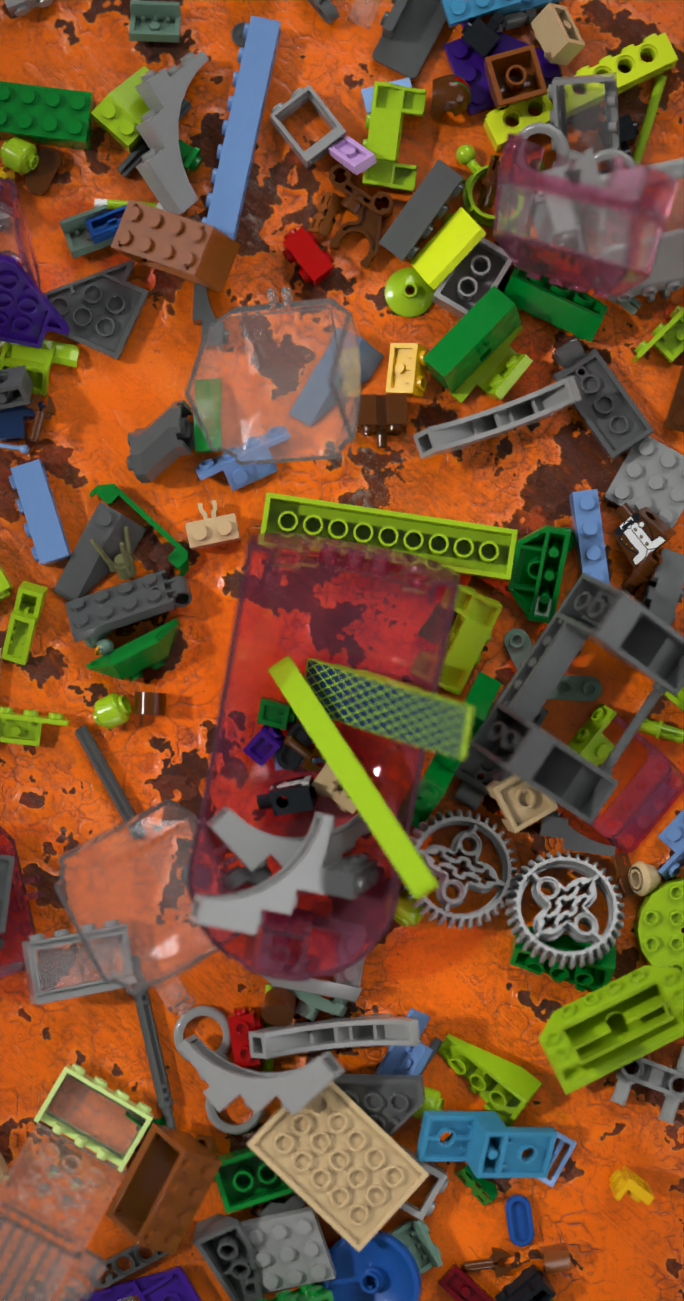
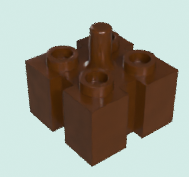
(382, 416)

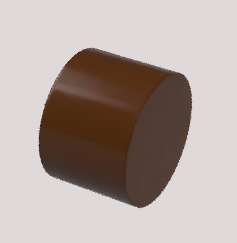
(150, 703)
(279, 1007)

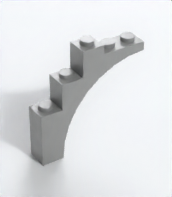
(163, 163)
(497, 420)
(254, 846)
(304, 872)
(333, 1033)
(259, 1089)

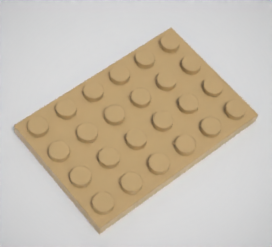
(339, 1163)

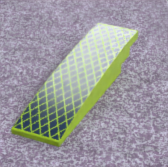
(391, 708)

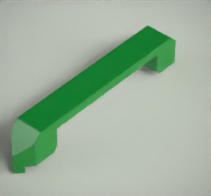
(111, 493)

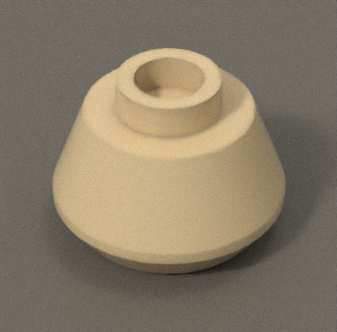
(643, 878)

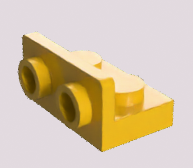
(406, 369)
(626, 1180)

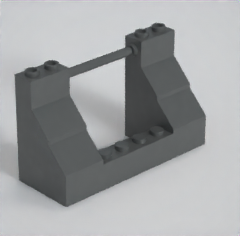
(622, 629)

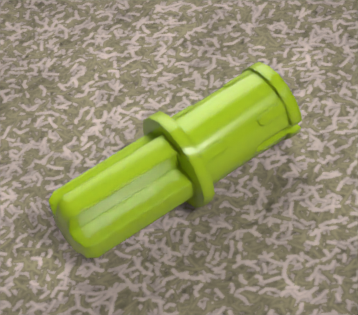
(661, 730)

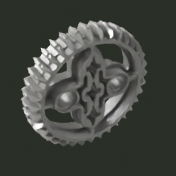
(471, 868)
(594, 877)

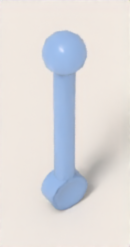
(23, 448)

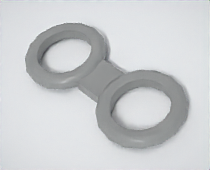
(565, 152)
(221, 1018)

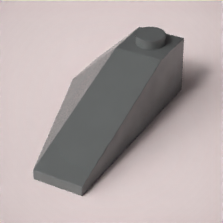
(230, 1256)

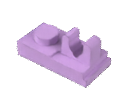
(352, 155)

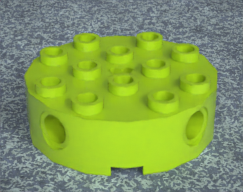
(660, 924)

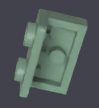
(155, 21)
(78, 235)
(415, 1236)

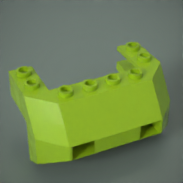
(614, 1025)

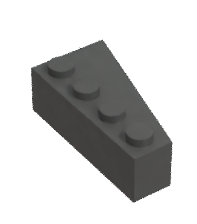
(422, 211)
(665, 586)

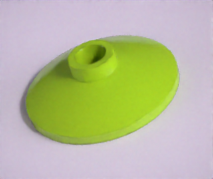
(400, 301)

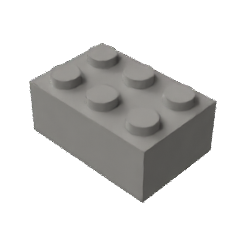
(472, 278)

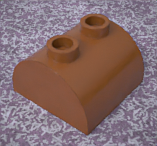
(514, 76)

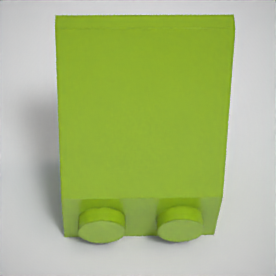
(122, 112)

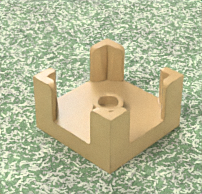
(519, 802)

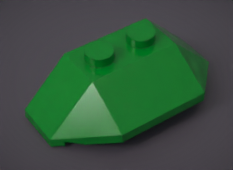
(539, 571)
(140, 654)

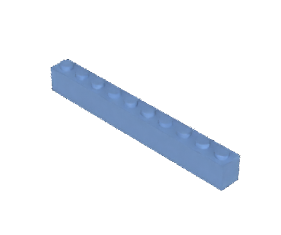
(243, 125)

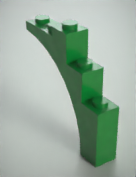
(442, 767)

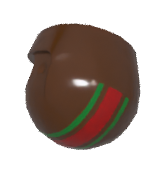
(450, 94)

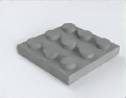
(652, 479)
(289, 1249)

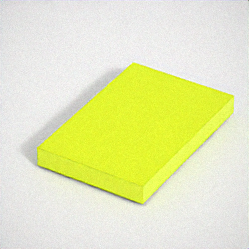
(447, 248)

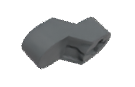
(238, 875)
(281, 1205)

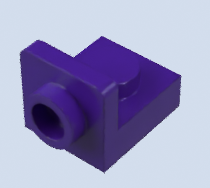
(264, 744)

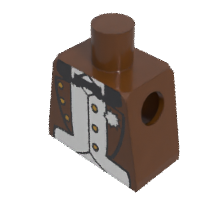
(640, 532)

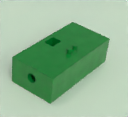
(472, 339)

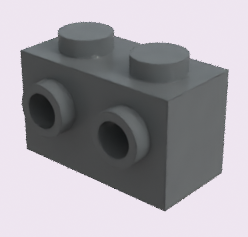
(351, 876)

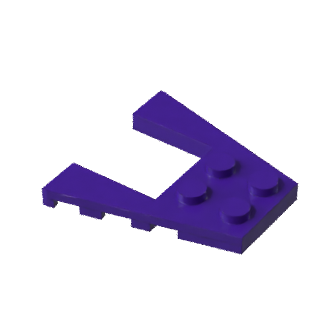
(159, 1286)

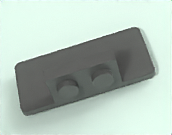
(409, 35)

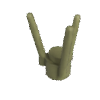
(123, 562)

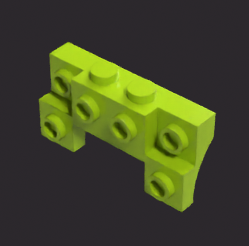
(384, 135)
(467, 637)

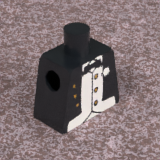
(299, 794)

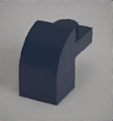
(14, 422)

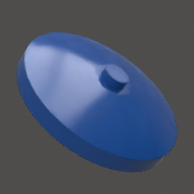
(377, 1273)

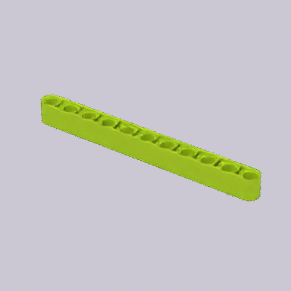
(353, 778)

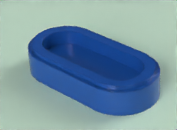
(519, 1220)

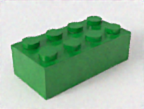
(46, 115)
(247, 1180)

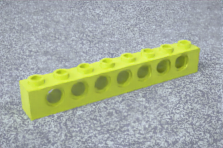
(655, 46)

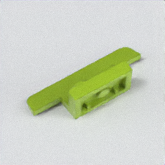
(38, 360)
(497, 372)

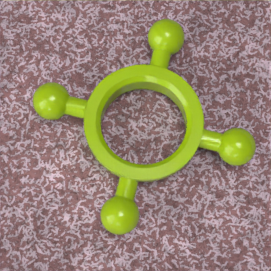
(466, 155)

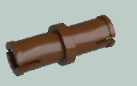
(489, 183)
(642, 573)

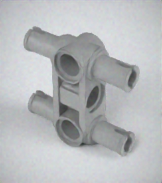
(655, 1077)

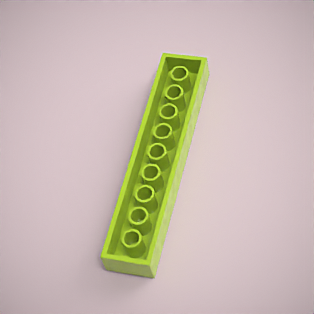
(458, 545)

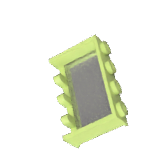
(95, 1115)

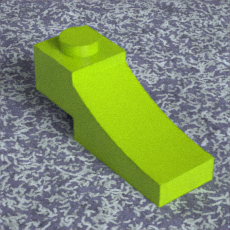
(24, 622)

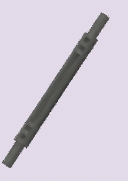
(155, 1056)

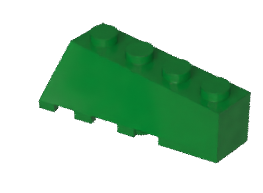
(558, 305)
(588, 977)

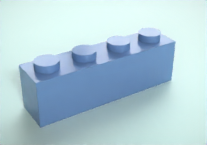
(40, 512)
(589, 534)

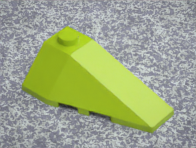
(497, 1081)

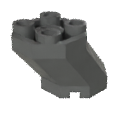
(161, 442)

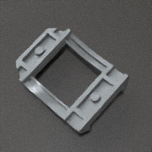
(344, 985)

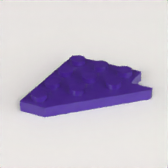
(472, 69)
(24, 308)

